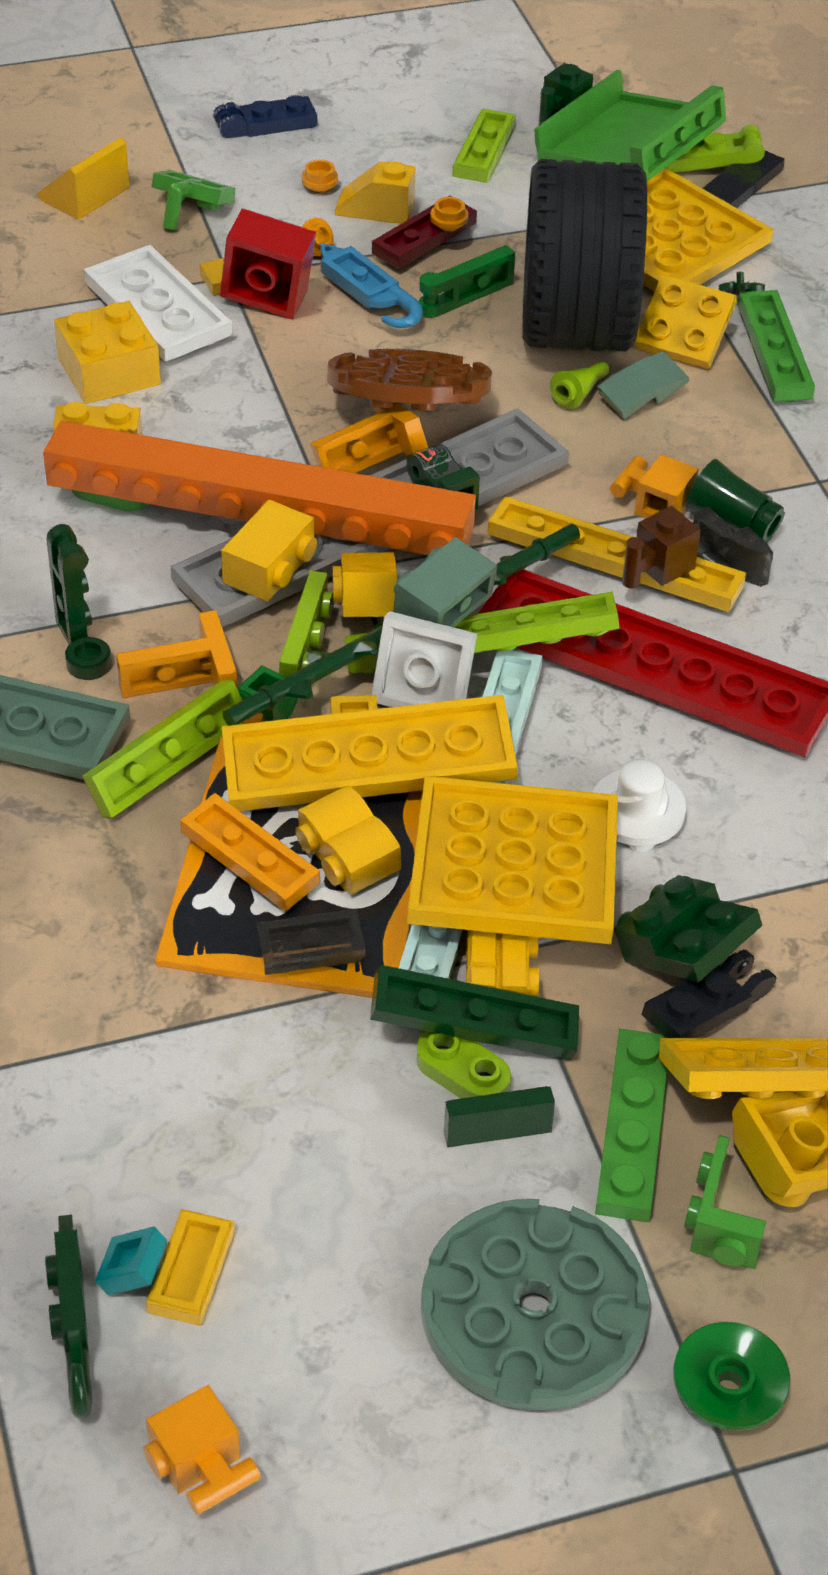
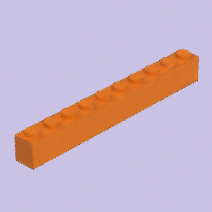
(239, 484)

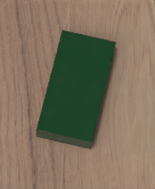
(498, 1116)

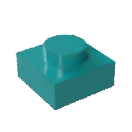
(131, 1260)

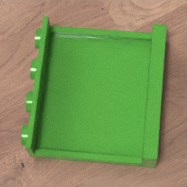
(629, 126)

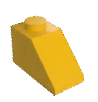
(380, 194)

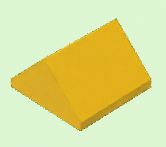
(90, 182)

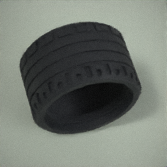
(584, 255)

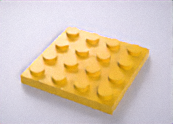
(695, 232)
(515, 860)

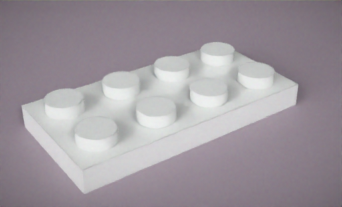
(164, 299)

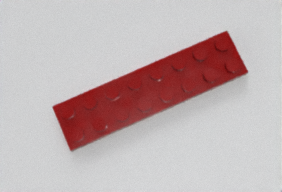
(682, 669)

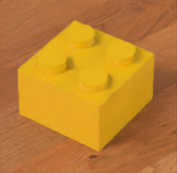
(107, 352)

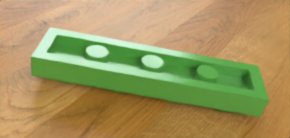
(776, 346)
(632, 1128)

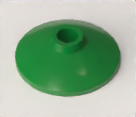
(737, 1355)

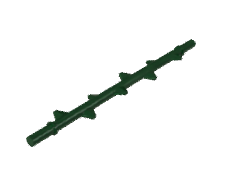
(324, 663)

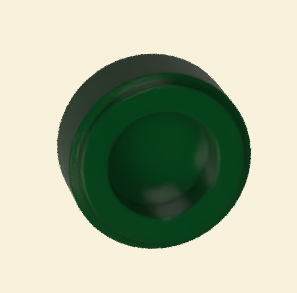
(88, 658)

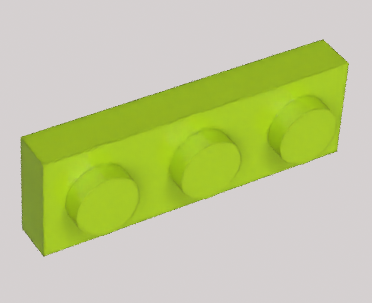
(307, 626)

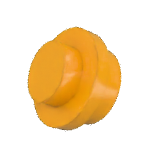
(319, 176)
(449, 213)

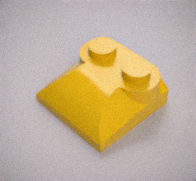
(784, 1144)

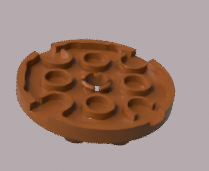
(409, 377)

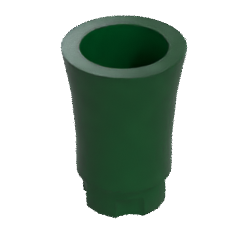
(735, 501)

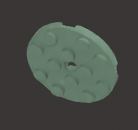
(526, 1354)

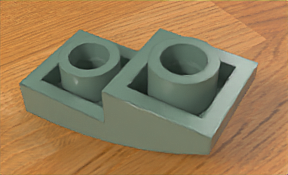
(642, 381)

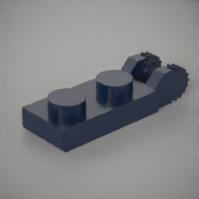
(265, 117)

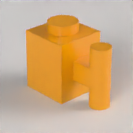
(659, 487)
(197, 1443)

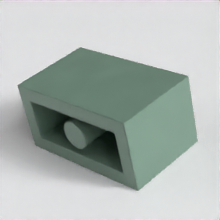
(446, 585)

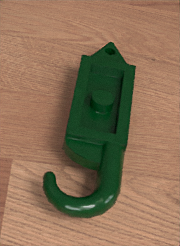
(69, 1316)

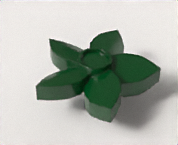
(739, 286)

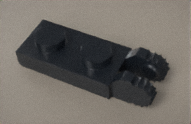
(703, 1005)

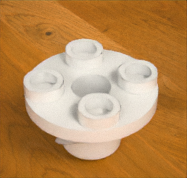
(648, 804)

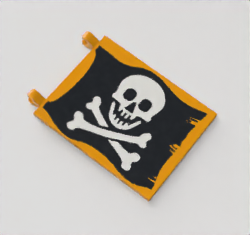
(218, 912)

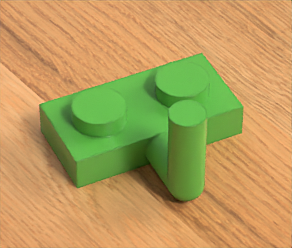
(179, 186)

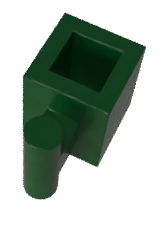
(562, 88)

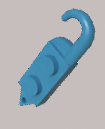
(368, 284)

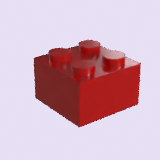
(267, 263)

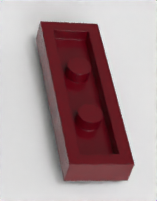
(415, 238)

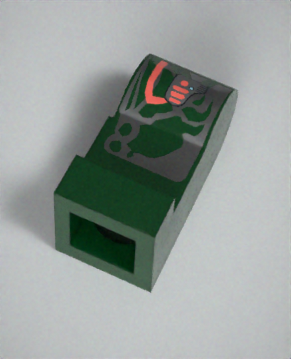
(438, 469)

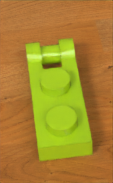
(722, 151)

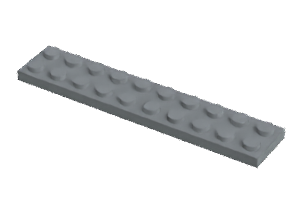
(502, 451)

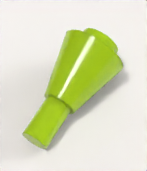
(572, 386)

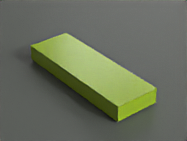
(484, 145)

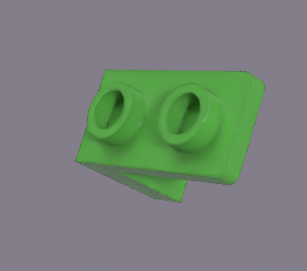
(718, 1232)

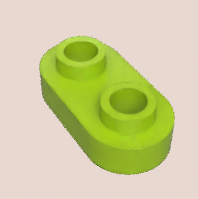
(460, 1064)

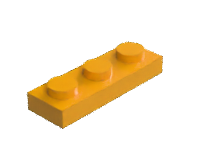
(250, 852)

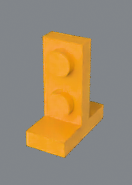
(371, 440)
(178, 663)

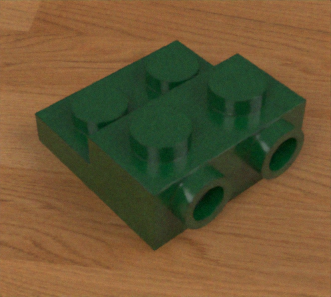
(684, 929)

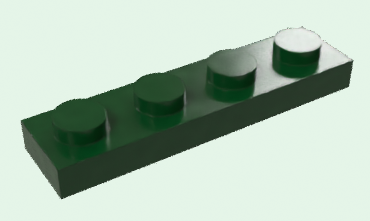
(475, 1012)

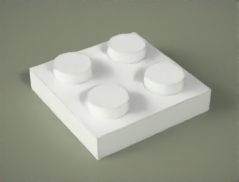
(422, 662)

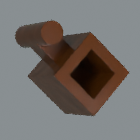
(663, 548)

